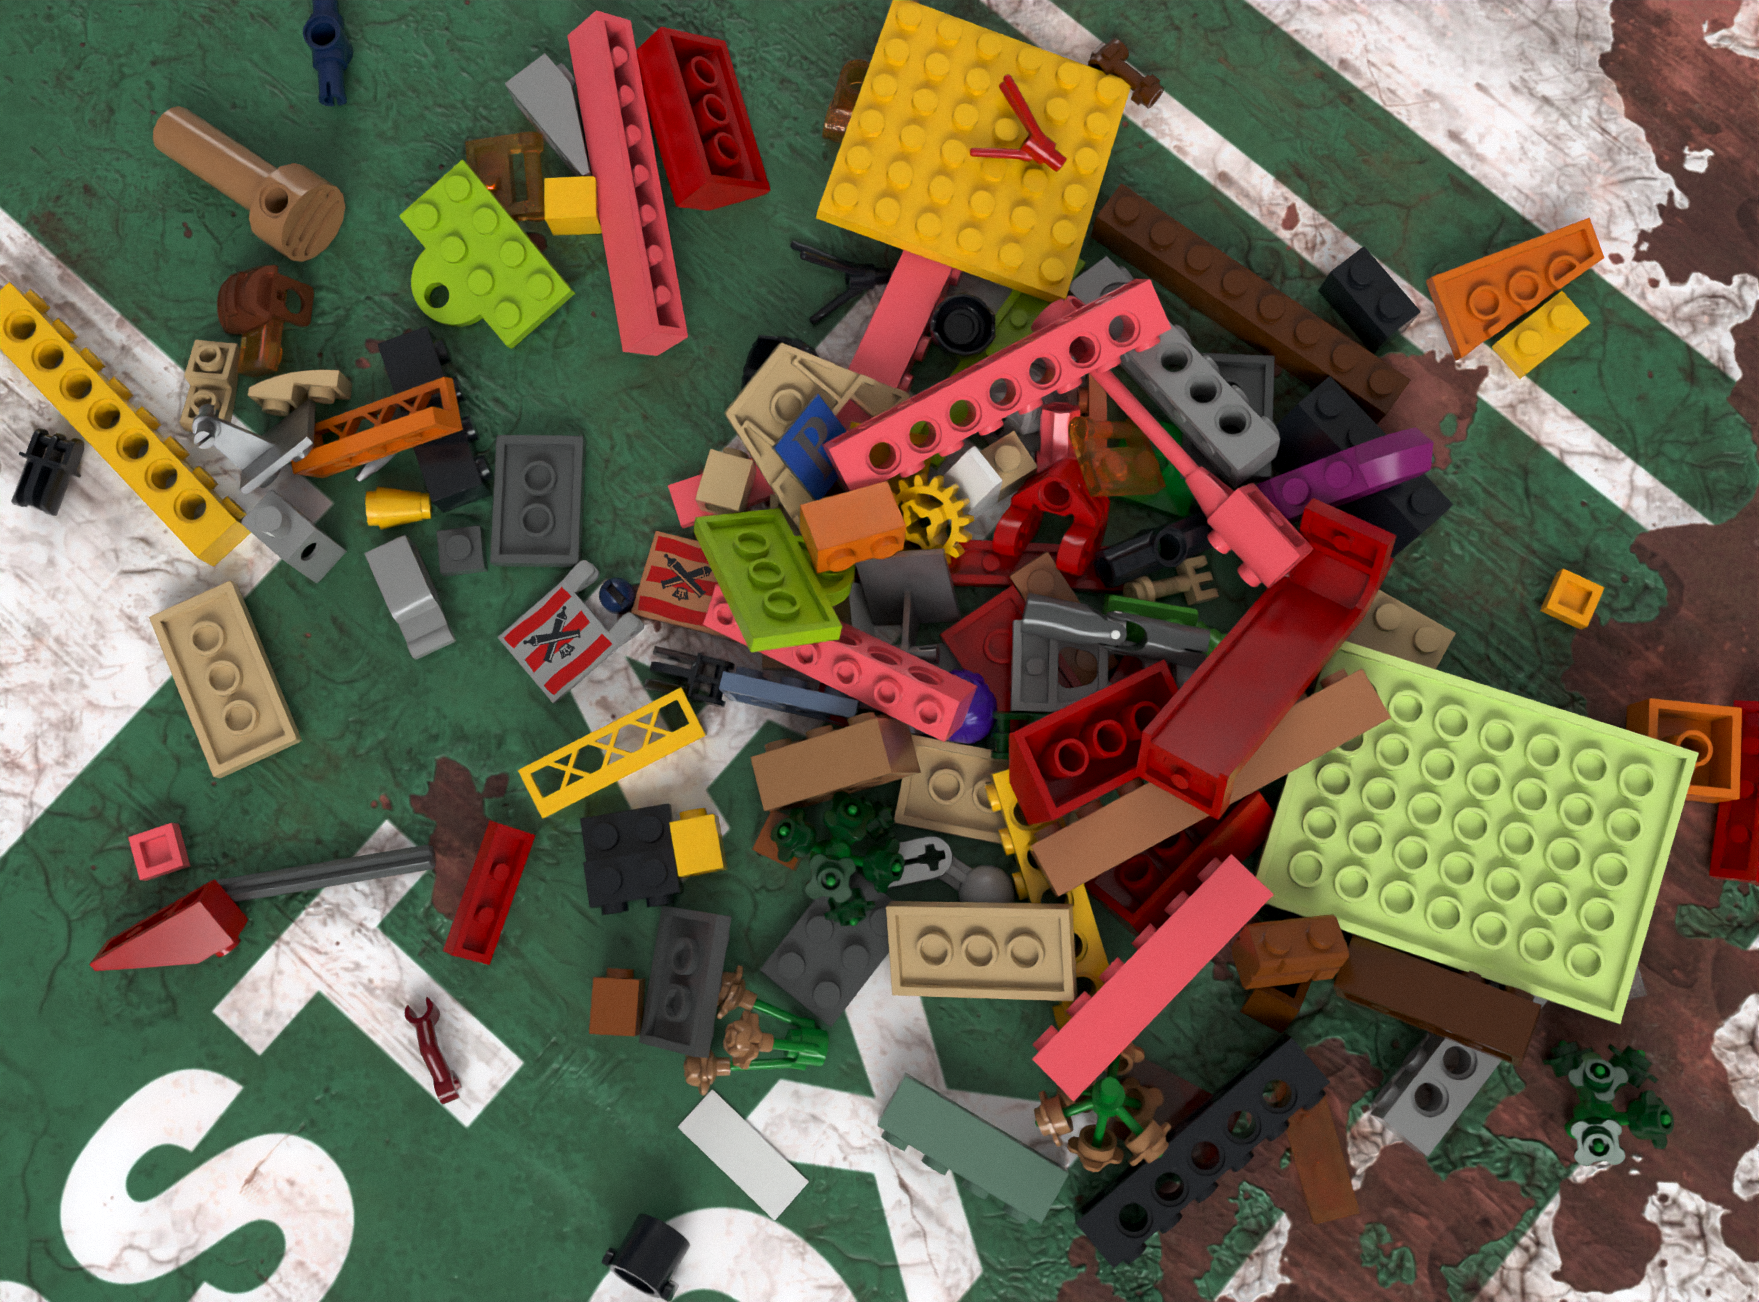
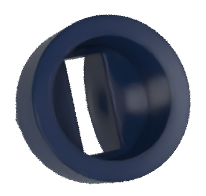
(622, 587)

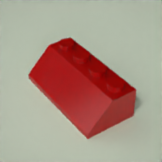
(700, 120)
(1086, 745)
(1151, 880)

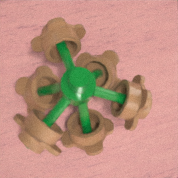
(1108, 1098)

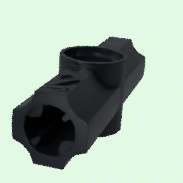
(1140, 554)

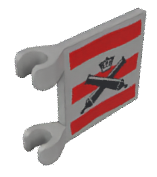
(562, 638)

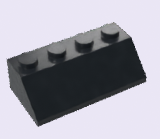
(1333, 422)

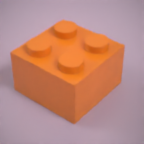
(1703, 728)

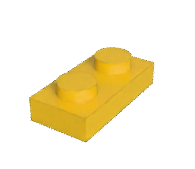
(1540, 334)

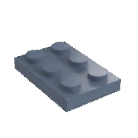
(788, 696)

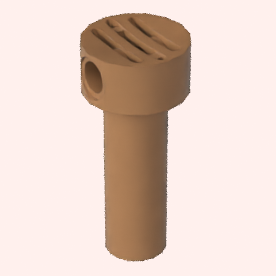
(277, 198)

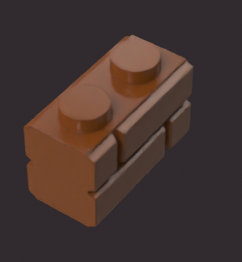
(1289, 951)

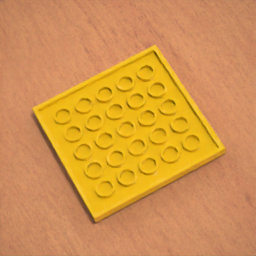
(909, 164)

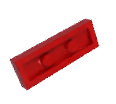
(489, 893)

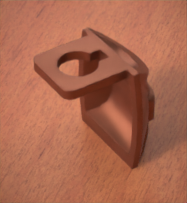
(250, 300)

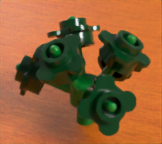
(832, 858)
(1596, 1082)

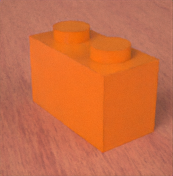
(852, 527)

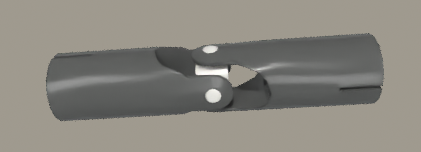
(1085, 625)

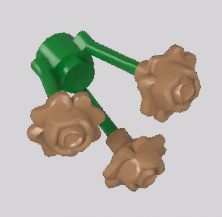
(745, 1038)

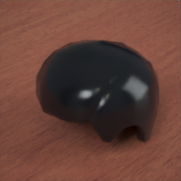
(962, 326)

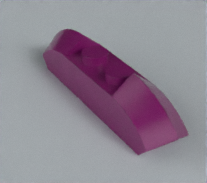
(1351, 473)

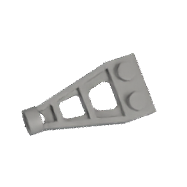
(1036, 672)

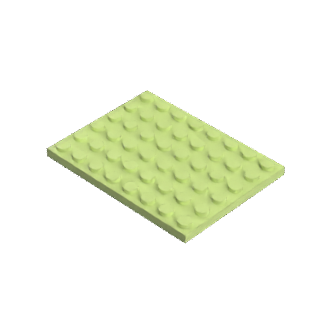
(1483, 834)

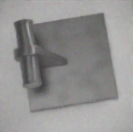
(255, 454)
(910, 591)

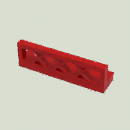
(1737, 825)

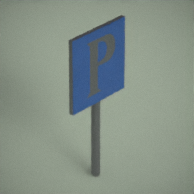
(803, 451)

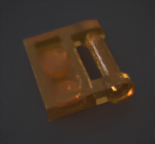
(493, 163)
(1115, 470)

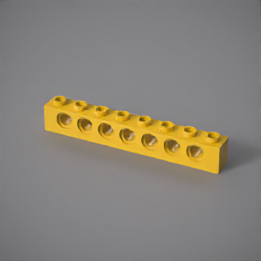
(208, 536)

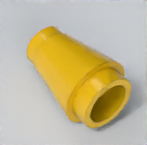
(396, 507)

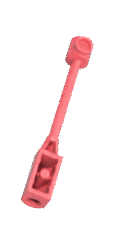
(1239, 518)

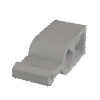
(410, 595)

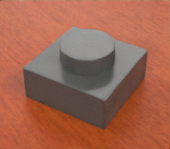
(462, 551)

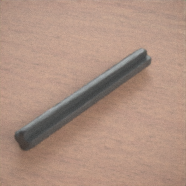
(329, 873)

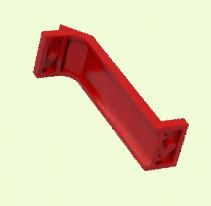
(1266, 661)

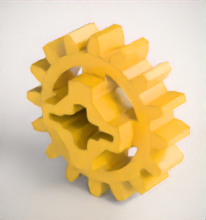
(918, 506)

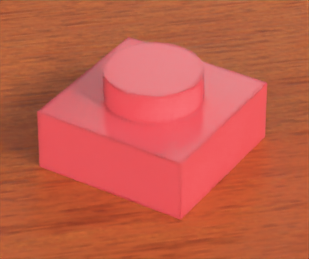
(159, 851)

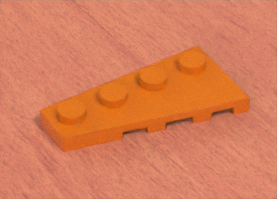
(1499, 288)

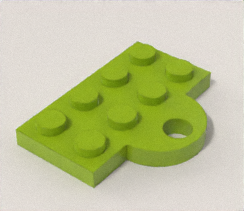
(481, 260)
(772, 579)

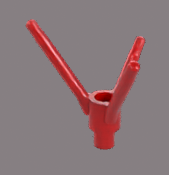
(1036, 145)

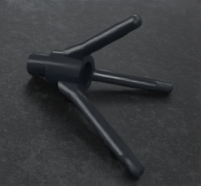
(857, 276)

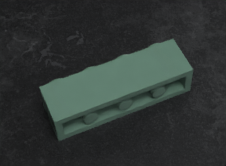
(973, 1149)

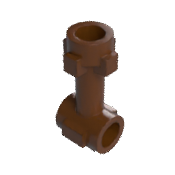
(1111, 60)

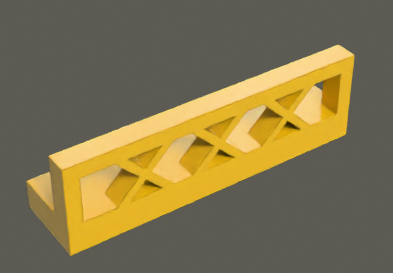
(619, 769)

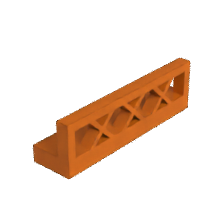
(386, 436)

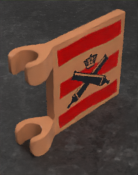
(676, 584)

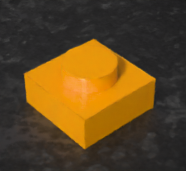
(1572, 599)

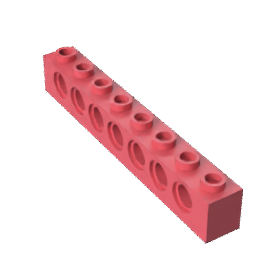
(1142, 324)

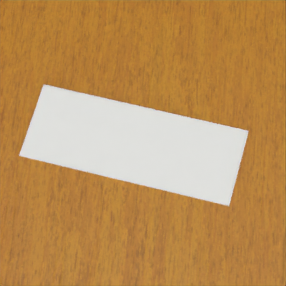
(743, 1154)

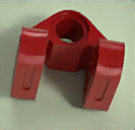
(1043, 494)

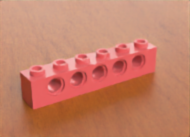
(870, 673)

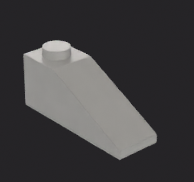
(549, 103)

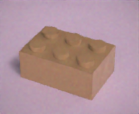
(834, 760)

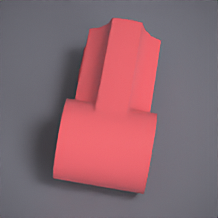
(1054, 434)

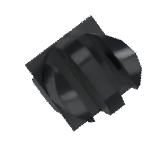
(46, 479)
(692, 676)

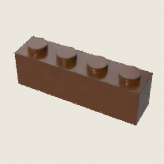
(1439, 1000)

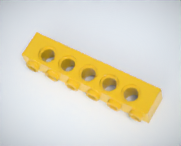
(1031, 884)

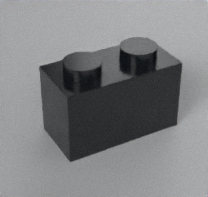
(1368, 300)

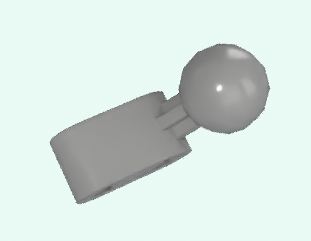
(975, 884)

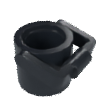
(649, 1257)

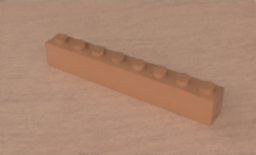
(1149, 814)

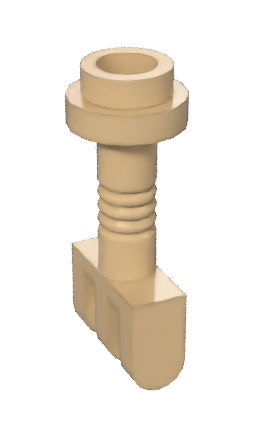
(1186, 582)

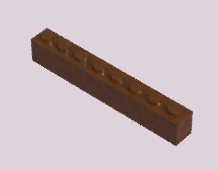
(1244, 302)

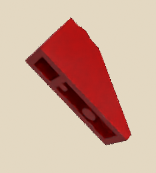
(178, 934)

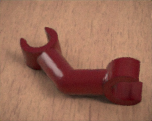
(444, 1080)

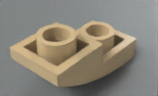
(211, 379)
(290, 390)

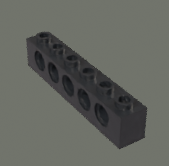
(1208, 1122)

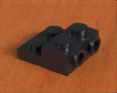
(630, 859)

